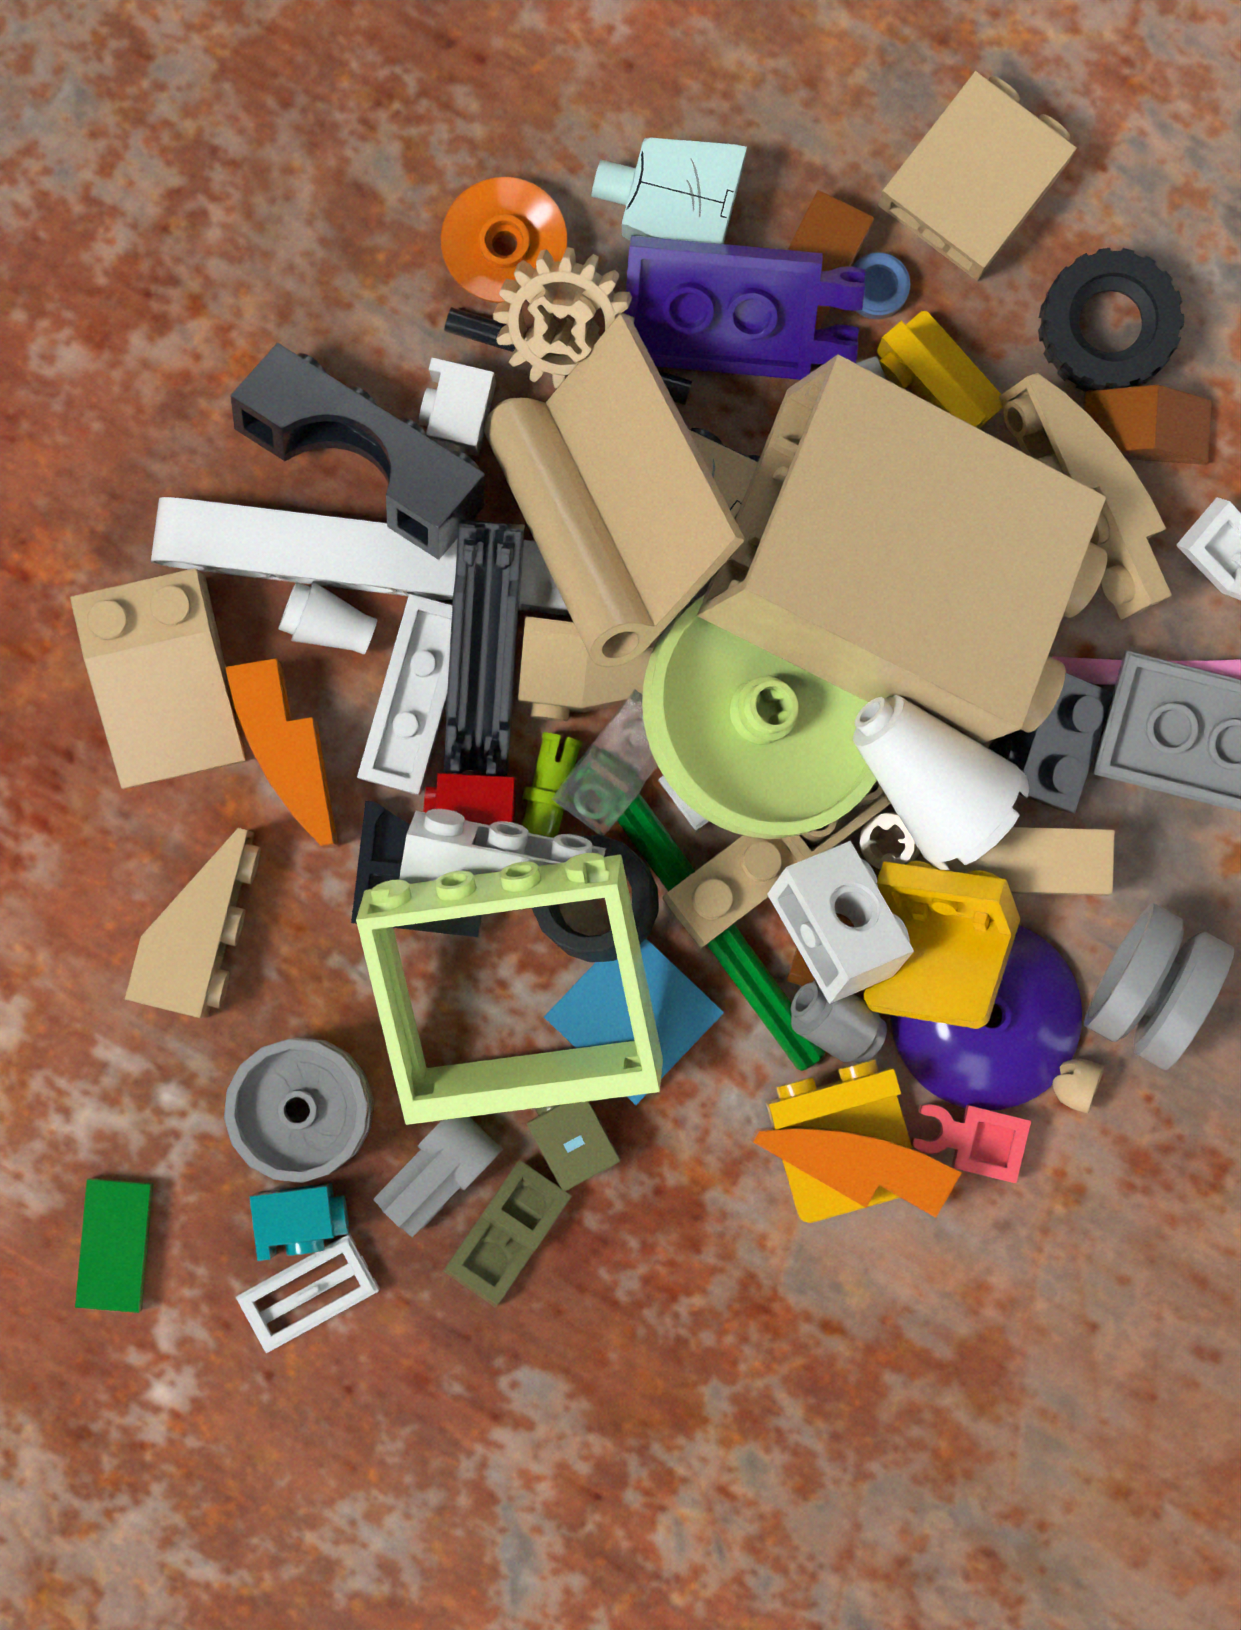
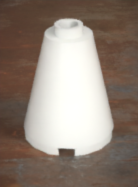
(939, 781)

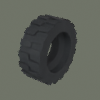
(1119, 273)

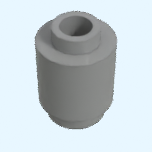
(840, 1028)

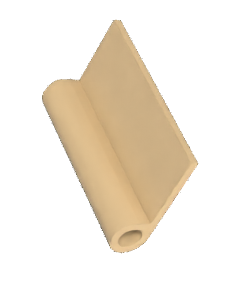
(615, 495)

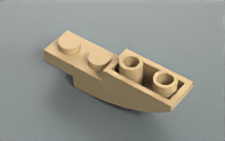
(1071, 442)
(750, 866)

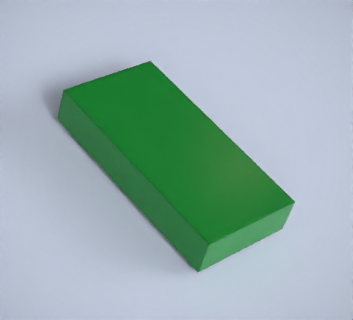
(114, 1245)

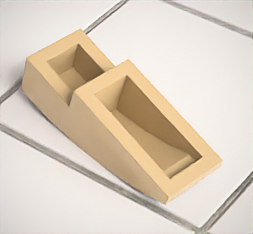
(1049, 861)

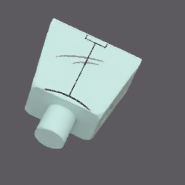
(675, 190)

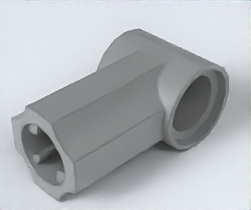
(446, 1161)

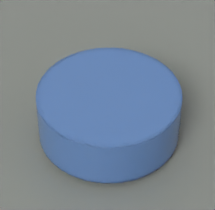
(885, 285)

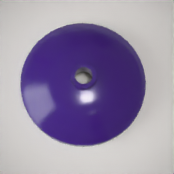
(1019, 1055)

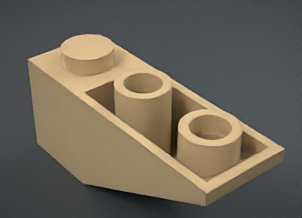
(186, 944)

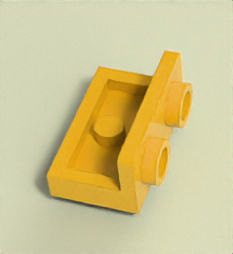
(937, 370)

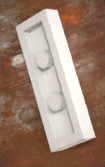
(411, 699)

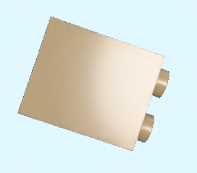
(909, 555)

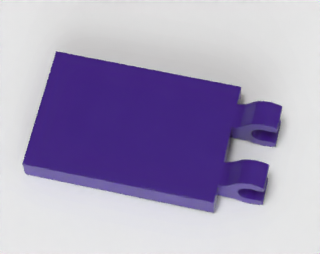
(738, 307)

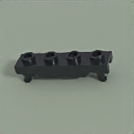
(483, 647)

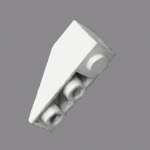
(447, 843)

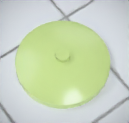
(750, 733)

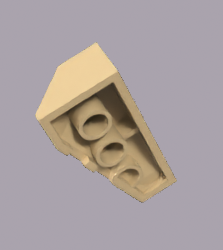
(562, 678)

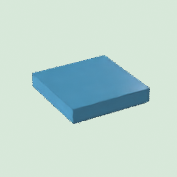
(598, 1013)

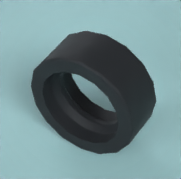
(602, 947)

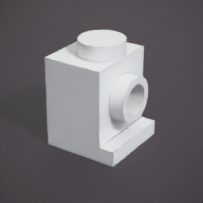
(458, 406)

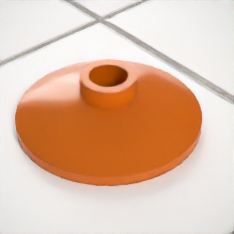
(494, 210)

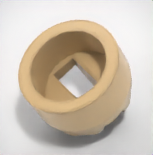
(1078, 1083)

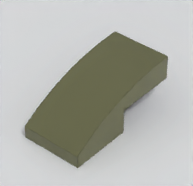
(507, 1233)

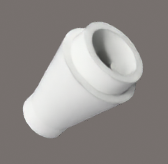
(325, 620)

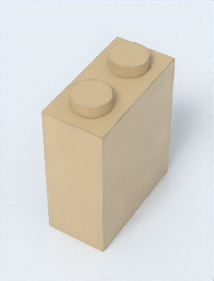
(977, 174)

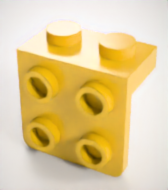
(959, 939)
(858, 1103)

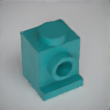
(298, 1219)

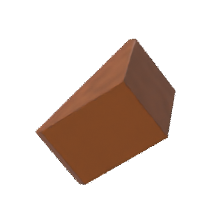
(1153, 422)

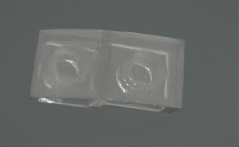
(610, 770)

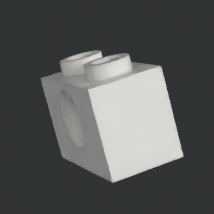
(840, 955)

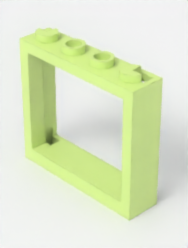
(518, 1080)

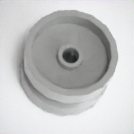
(1159, 987)
(279, 1142)

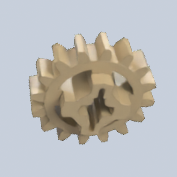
(551, 344)

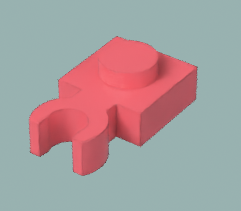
(983, 1141)

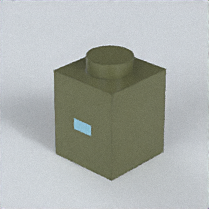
(573, 1142)

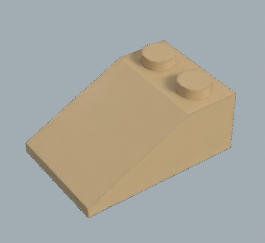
(159, 677)

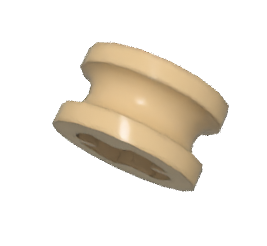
(869, 841)

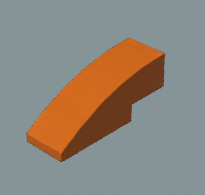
(284, 747)
(860, 1163)

